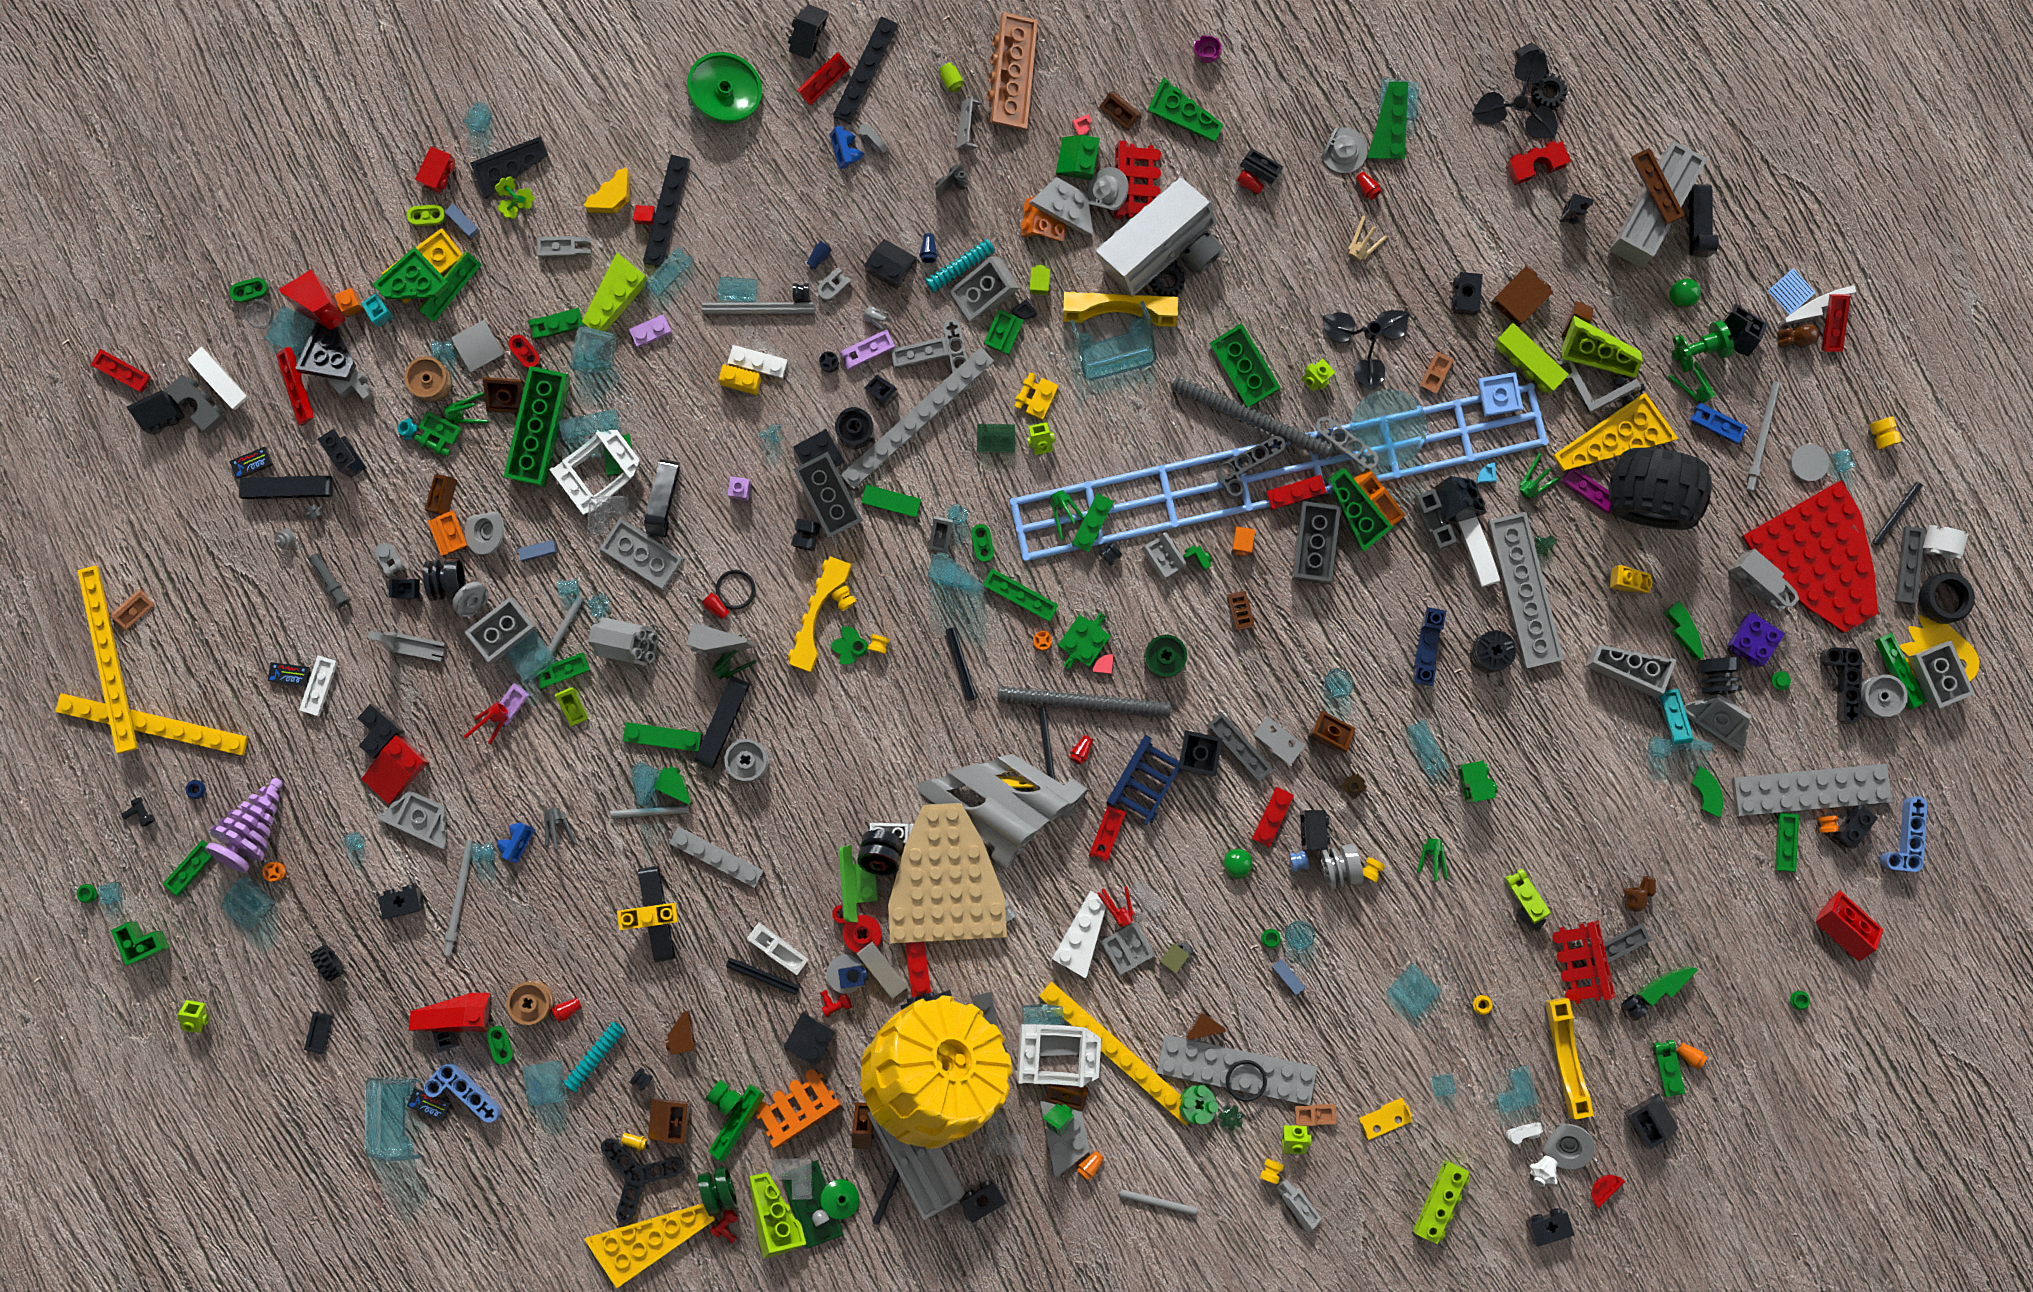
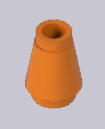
(1691, 1055)
(1090, 1165)

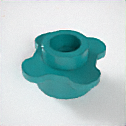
(407, 428)

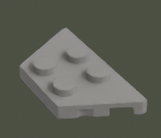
(1065, 204)
(1721, 719)
(418, 817)
(1069, 1147)

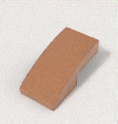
(1436, 372)
(1316, 1114)

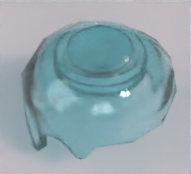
(1338, 683)
(1300, 935)

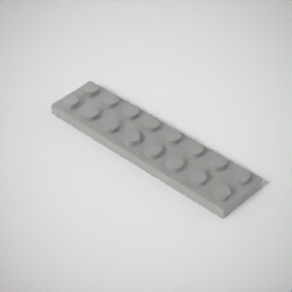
(1525, 590)
(1811, 789)
(1211, 1062)

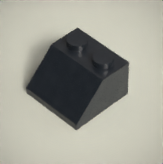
(889, 263)
(156, 412)
(1200, 753)
(1314, 830)
(810, 1038)

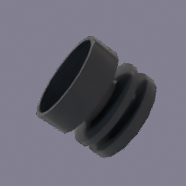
(443, 579)
(1483, 656)
(1720, 675)

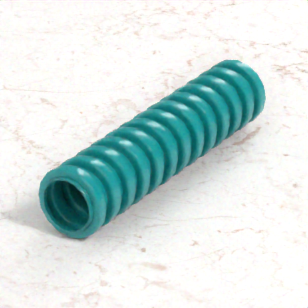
(960, 265)
(594, 1056)

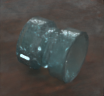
(443, 350)
(1843, 460)
(483, 852)

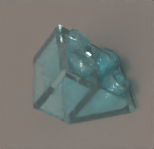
(247, 903)

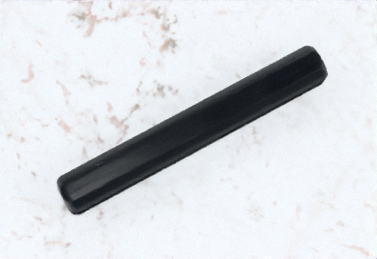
(961, 664)
(762, 976)

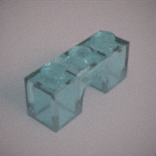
(579, 427)

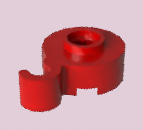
(851, 929)

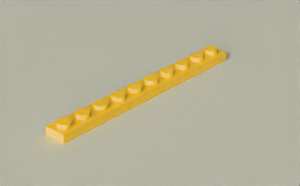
(107, 659)
(156, 725)
(1116, 1050)

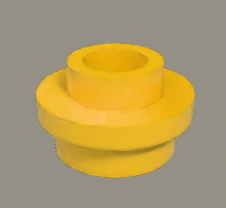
(1488, 1005)

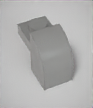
(356, 383)

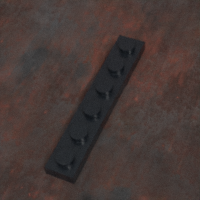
(865, 70)
(666, 211)

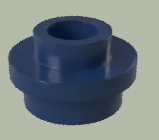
(190, 789)

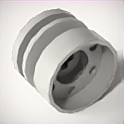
(1345, 865)

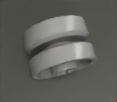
(1883, 696)
(735, 759)

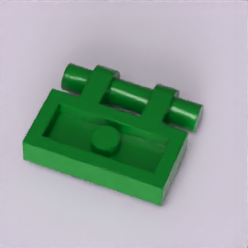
(440, 428)

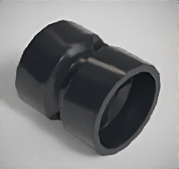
(806, 528)

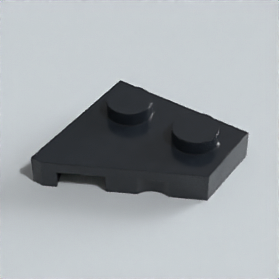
(927, 997)

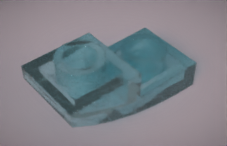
(1042, 1014)

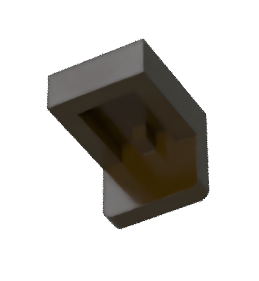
(1354, 785)

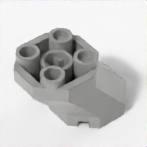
(623, 641)

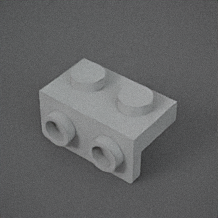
(1164, 556)

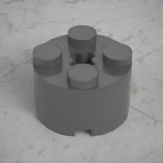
(1201, 252)

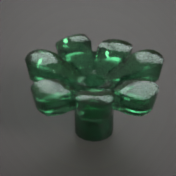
(1544, 544)
(1226, 1116)

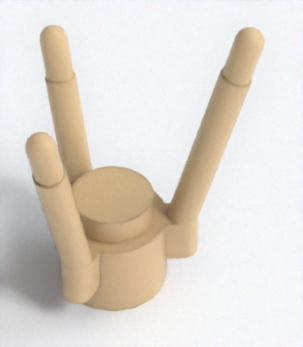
(1358, 250)

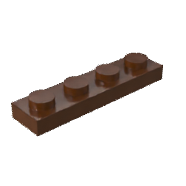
(1657, 186)

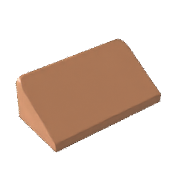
(132, 609)

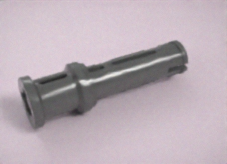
(333, 588)

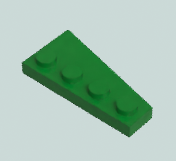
(1390, 131)

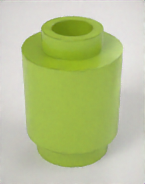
(951, 77)

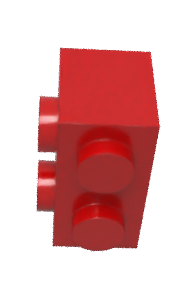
(435, 170)

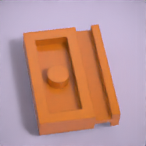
(447, 533)

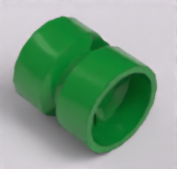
(723, 1097)

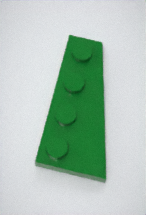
(1178, 109)

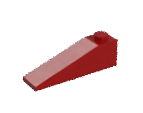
(457, 1014)

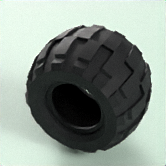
(1660, 488)

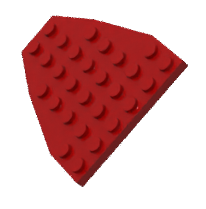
(1823, 556)

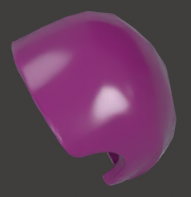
(1207, 49)

